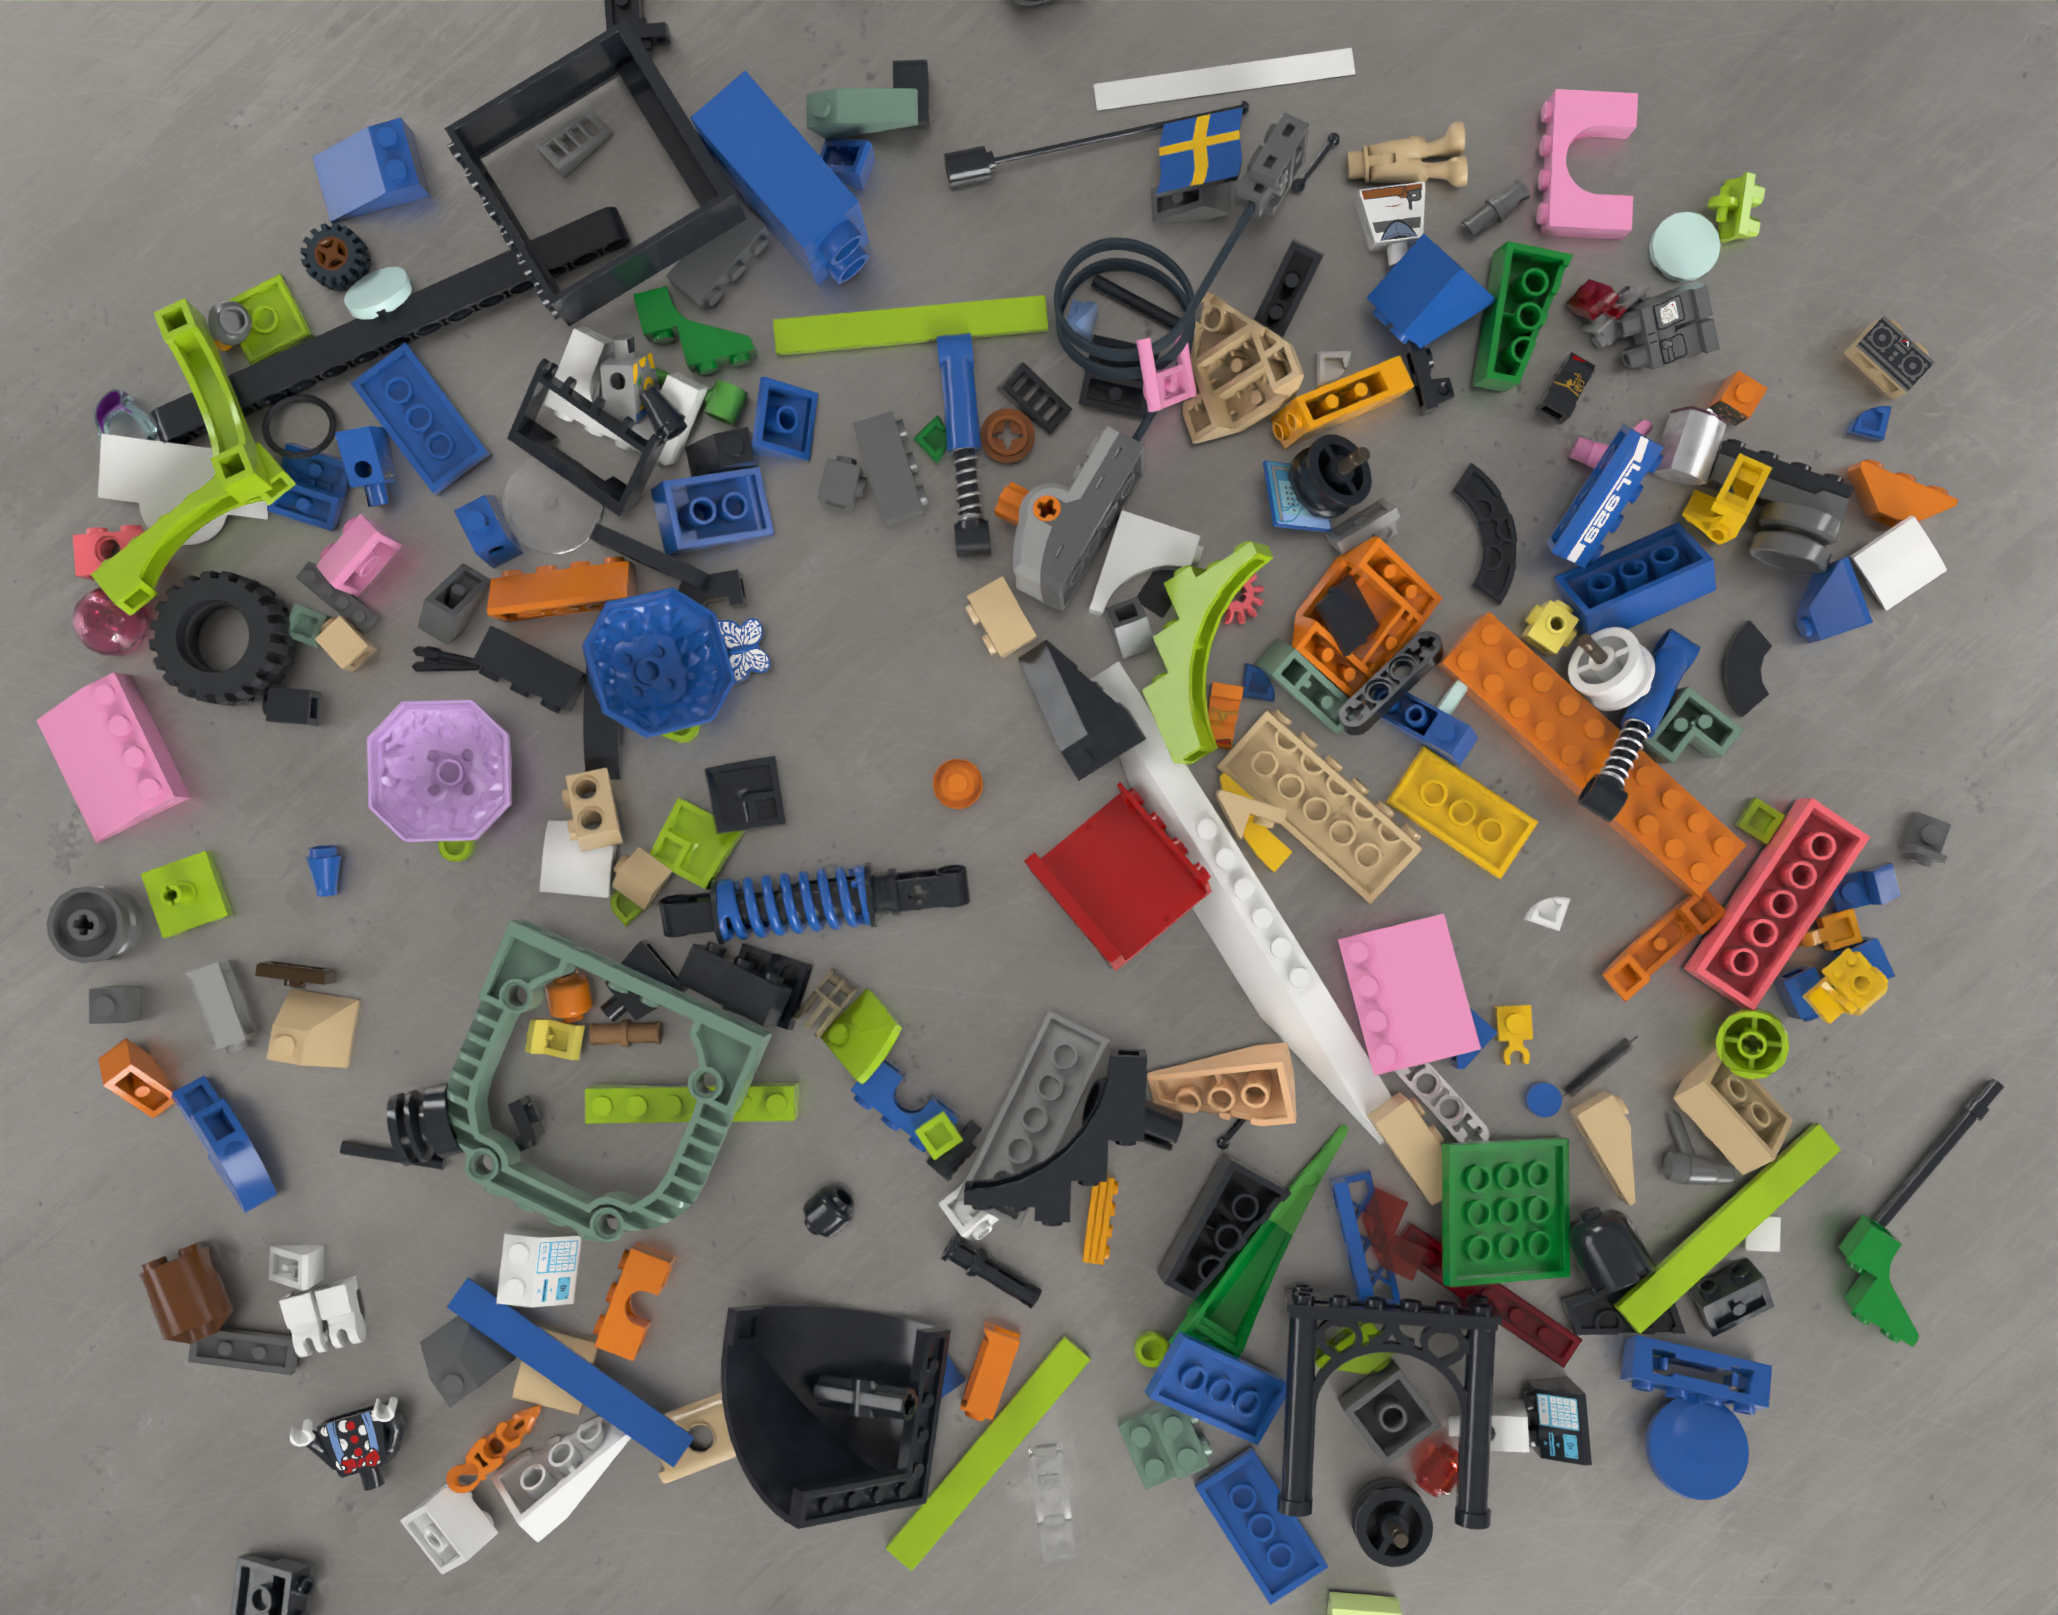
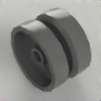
(1795, 538)
(94, 923)

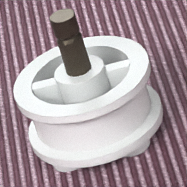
(1611, 668)

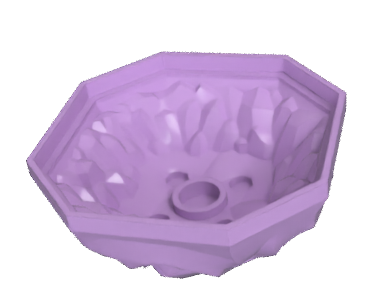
(439, 770)

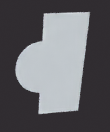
(160, 479)

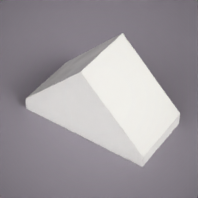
(296, 1265)

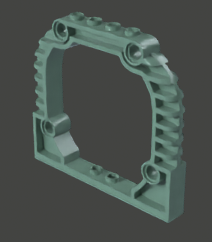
(724, 1048)

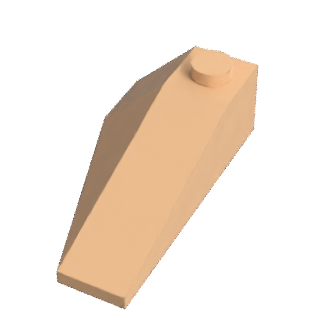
(1239, 1084)

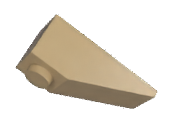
(1609, 1138)

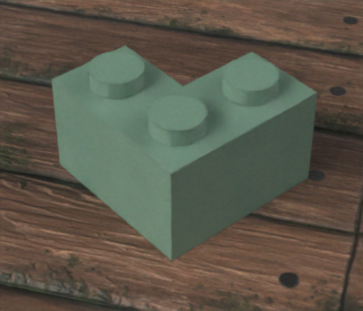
(1694, 722)

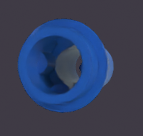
(324, 869)

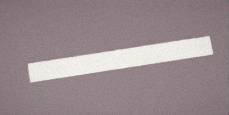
(1224, 79)

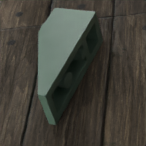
(860, 111)
(1303, 683)

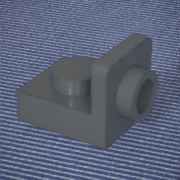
(1925, 839)

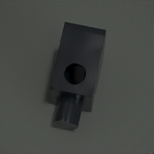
(647, 961)

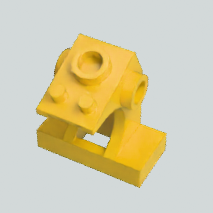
(1724, 516)
(1856, 986)

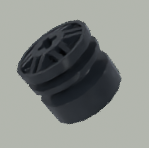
(421, 1125)

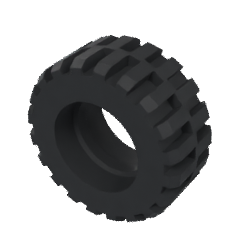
(179, 630)

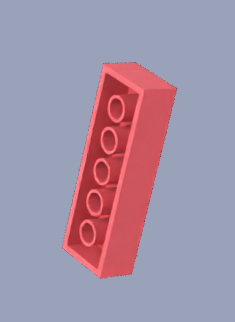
(1776, 903)

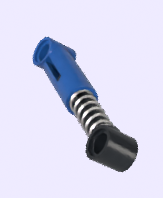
(963, 441)
(1605, 791)

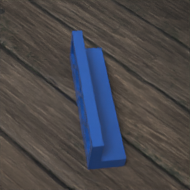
(1352, 1238)

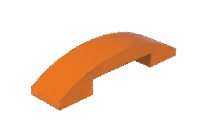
(1661, 942)

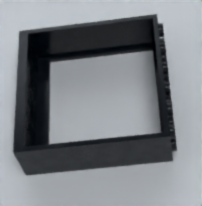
(554, 89)

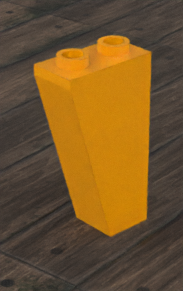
(1340, 401)

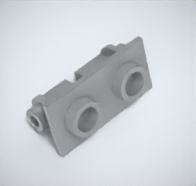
(1603, 326)

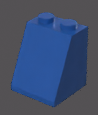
(1427, 294)

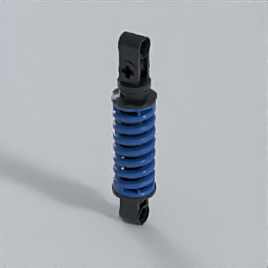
(855, 898)

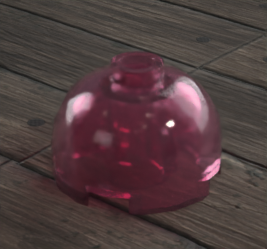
(106, 627)

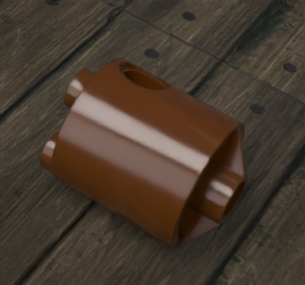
(187, 1295)

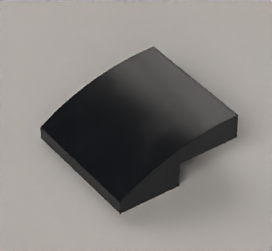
(1114, 394)
(795, 975)

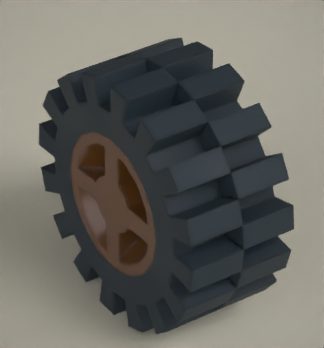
(332, 245)

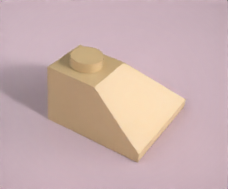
(314, 1029)

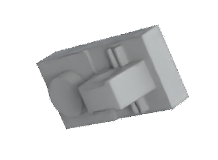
(1372, 521)

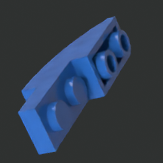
(226, 1143)

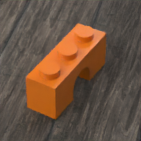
(621, 1328)

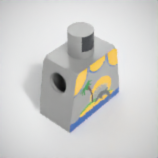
(626, 378)

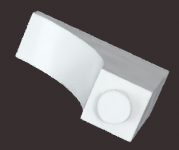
(1139, 548)

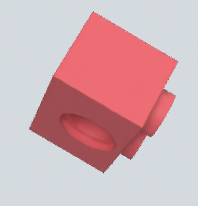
(97, 546)

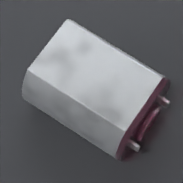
(1690, 445)

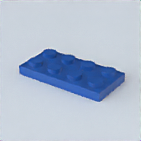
(420, 418)
(1217, 1388)
(1268, 1543)

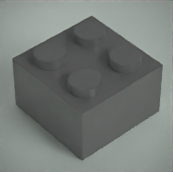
(1389, 1413)

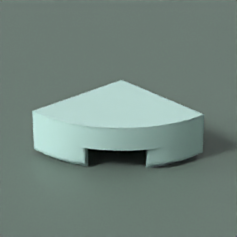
(1452, 697)

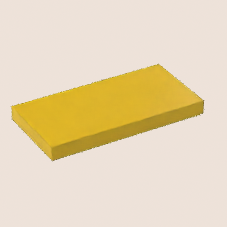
(1461, 812)

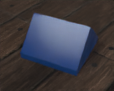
(784, 420)

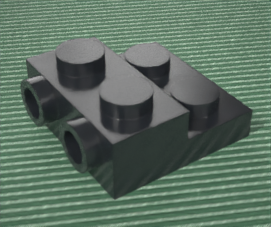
(270, 1587)

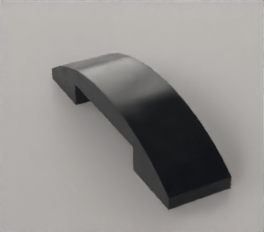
(600, 737)

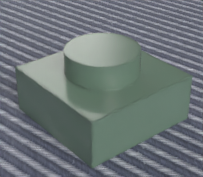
(306, 624)

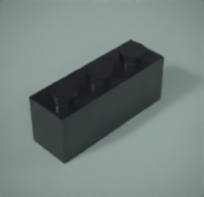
(529, 670)
(735, 983)

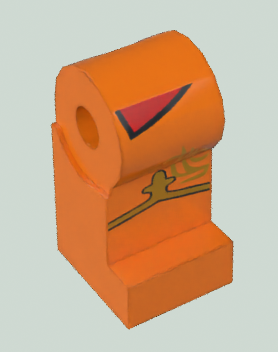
(1223, 712)

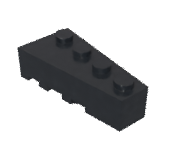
(1220, 1224)

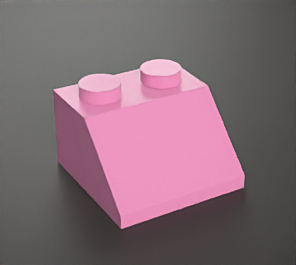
(357, 555)

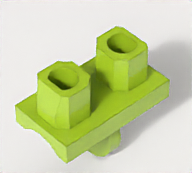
(1734, 208)

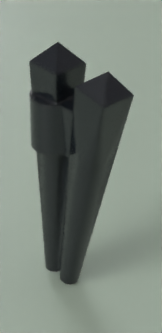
(439, 660)

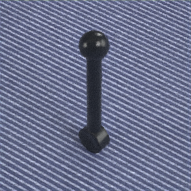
(1299, 184)
(1223, 1141)

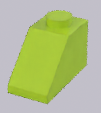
(1362, 1364)

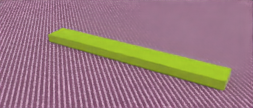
(909, 325)
(1727, 1227)
(988, 1452)

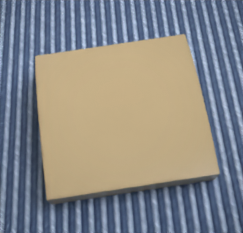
(539, 1390)

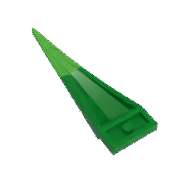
(1232, 1301)

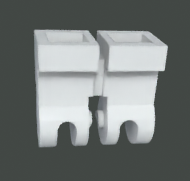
(335, 1302)

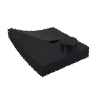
(745, 795)

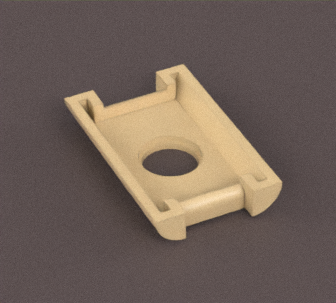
(707, 1413)

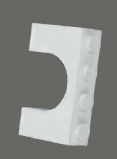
(583, 362)

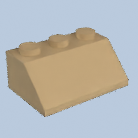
(1734, 1113)

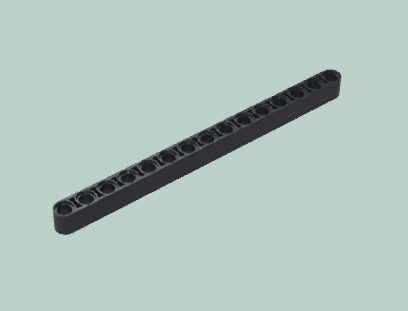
(416, 318)

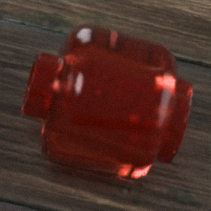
(1437, 1469)

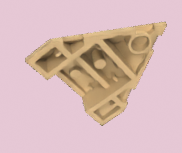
(1237, 372)

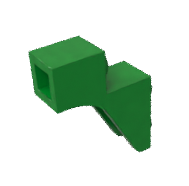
(702, 344)
(1872, 1298)

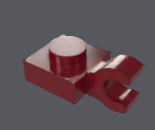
(1595, 299)

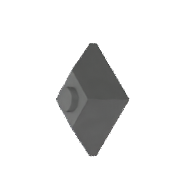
(462, 1359)

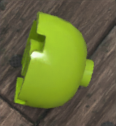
(1753, 1043)

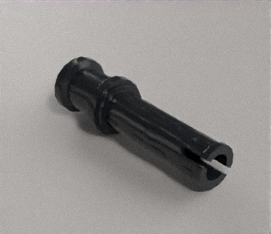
(977, 1263)

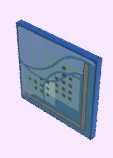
(1284, 505)

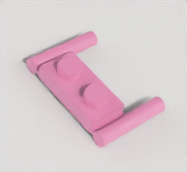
(1168, 384)

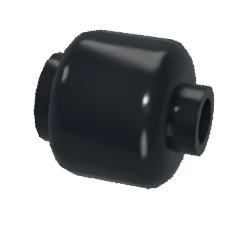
(828, 1211)

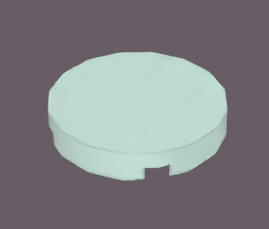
(1684, 246)
(378, 291)

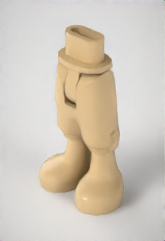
(1402, 159)

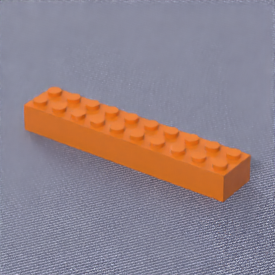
(1573, 745)

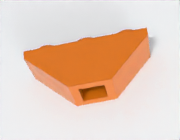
(1896, 496)

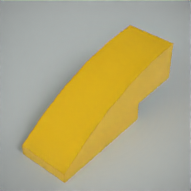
(1259, 839)

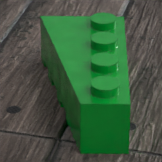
(1524, 285)

